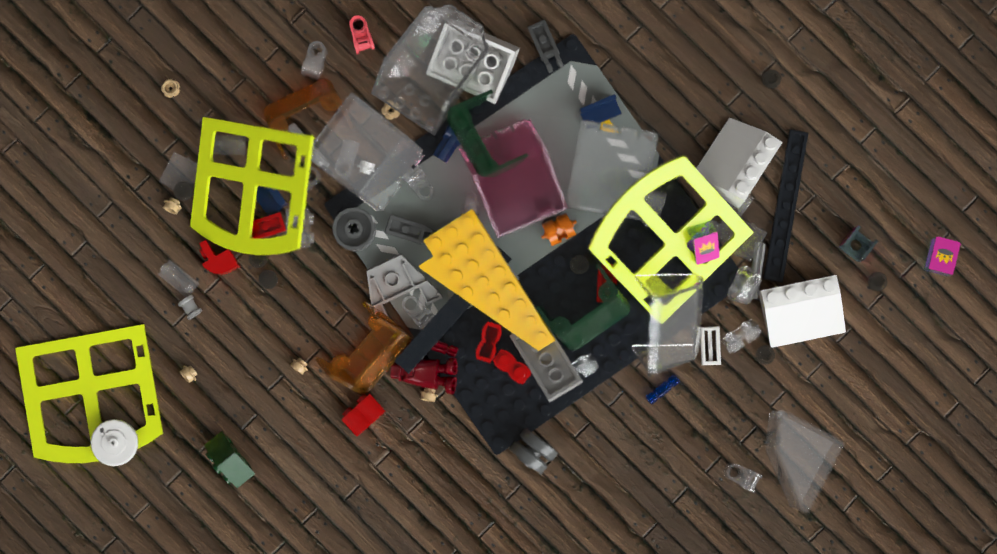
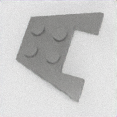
(395, 279)

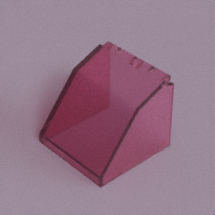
(524, 192)

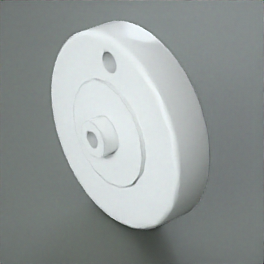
(114, 442)

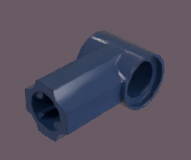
(447, 145)

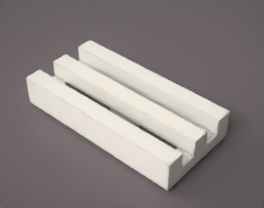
(710, 352)

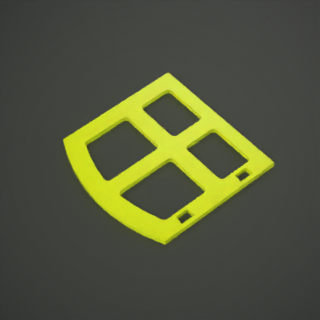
(251, 177)
(673, 242)
(88, 387)

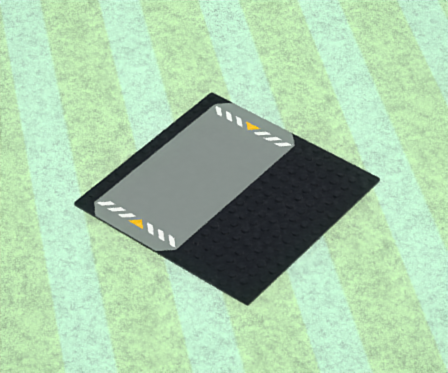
(552, 103)

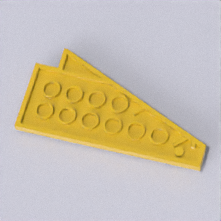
(476, 271)

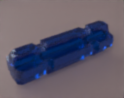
(662, 389)

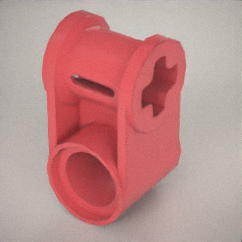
(361, 38)

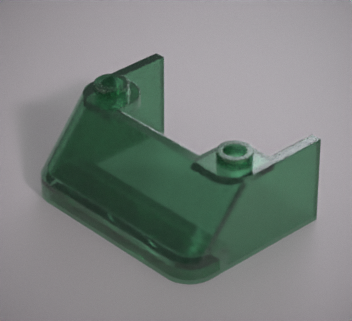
(462, 126)
(614, 308)

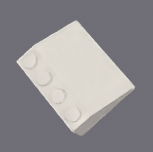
(494, 68)
(737, 160)
(802, 311)

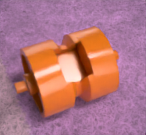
(558, 229)

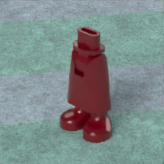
(426, 375)

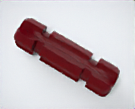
(444, 348)

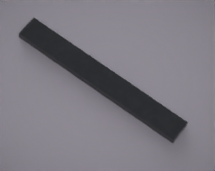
(785, 206)
(435, 329)

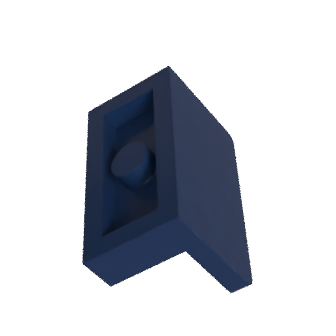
(601, 110)
(270, 199)

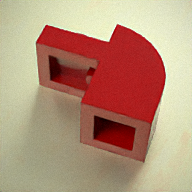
(220, 264)

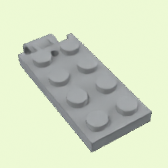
(549, 367)

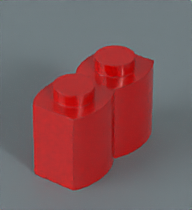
(487, 347)
(507, 363)
(363, 414)

